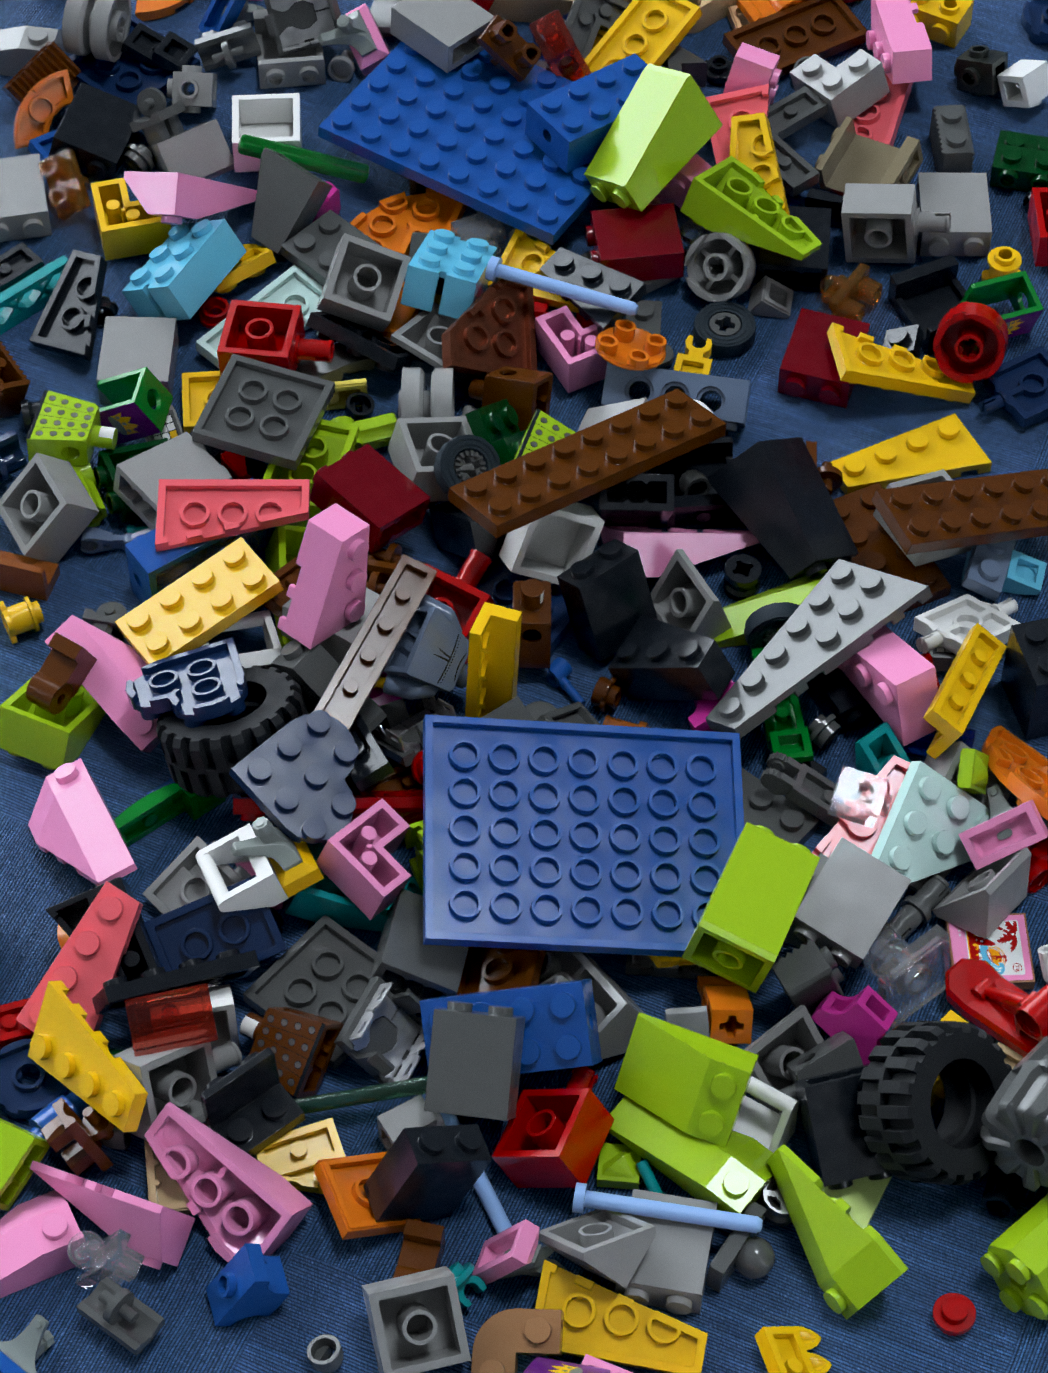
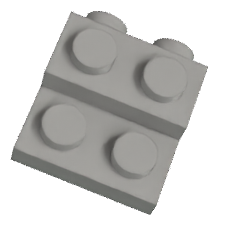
(184, 882)

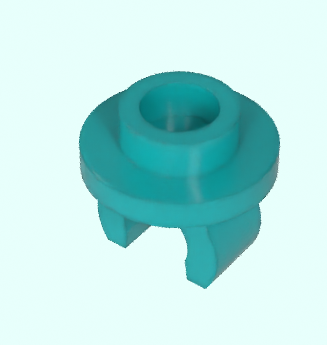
(463, 1278)

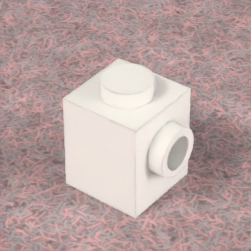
(1024, 83)

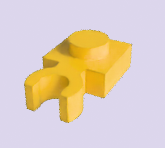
(695, 359)

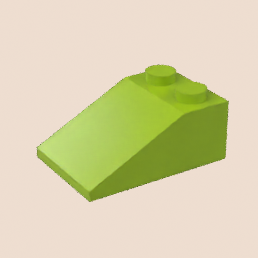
(325, 448)
(47, 737)
(686, 1078)

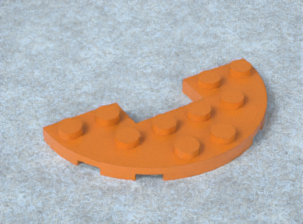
(392, 228)
(1018, 767)

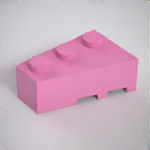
(899, 41)
(330, 578)
(895, 683)

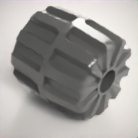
(1018, 1120)

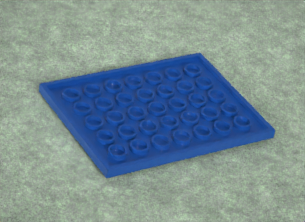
(462, 138)
(574, 833)

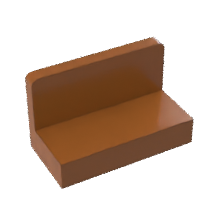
(27, 575)

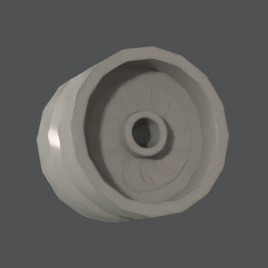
(96, 27)
(418, 402)

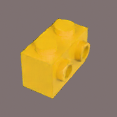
(945, 19)

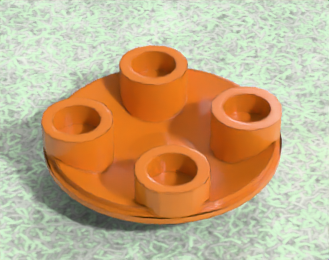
(631, 346)

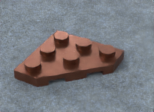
(493, 332)

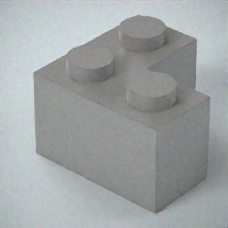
(845, 88)

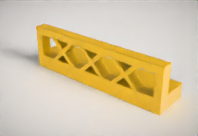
(492, 659)
(963, 687)

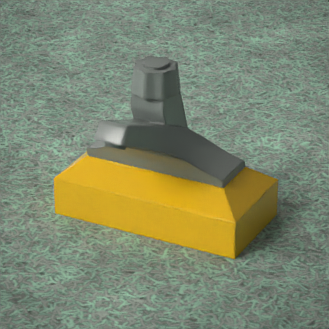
(290, 860)

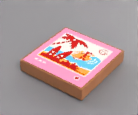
(1004, 949)

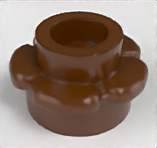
(606, 694)

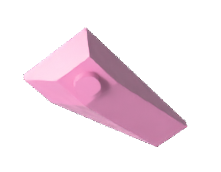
(184, 196)
(658, 547)
(108, 678)
(78, 826)
(225, 1185)
(154, 1229)
(35, 1242)

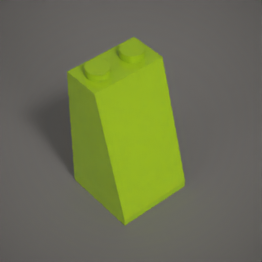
(651, 138)
(752, 907)

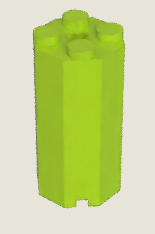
(1021, 1263)

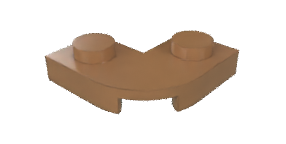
(514, 1334)

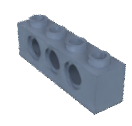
(732, 391)

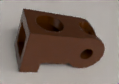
(60, 675)
(421, 1247)

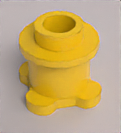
(1002, 262)
(21, 618)

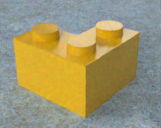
(124, 223)

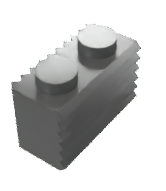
(951, 139)
(808, 975)

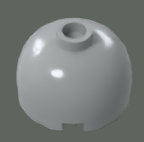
(719, 267)

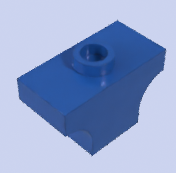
(247, 1286)

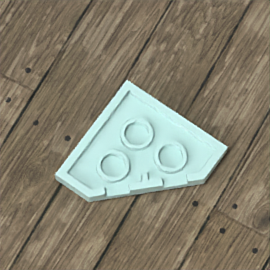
(925, 824)

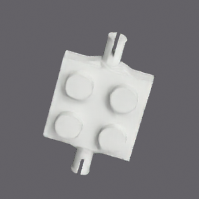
(950, 622)

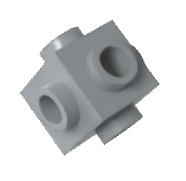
(205, 88)

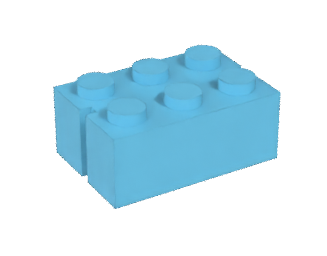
(456, 261)
(184, 270)

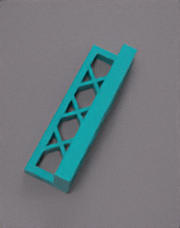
(29, 294)

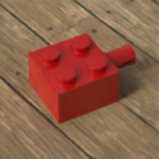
(270, 335)
(461, 591)
(555, 1134)

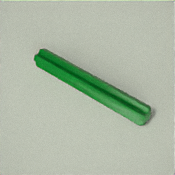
(307, 159)

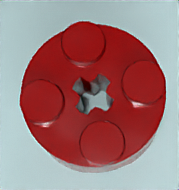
(983, 357)

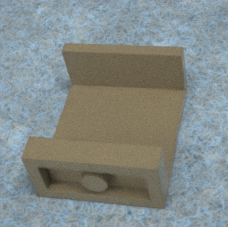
(865, 161)

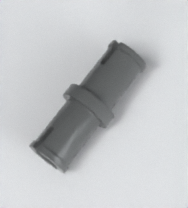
(918, 908)

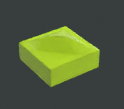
(973, 771)
(618, 1167)

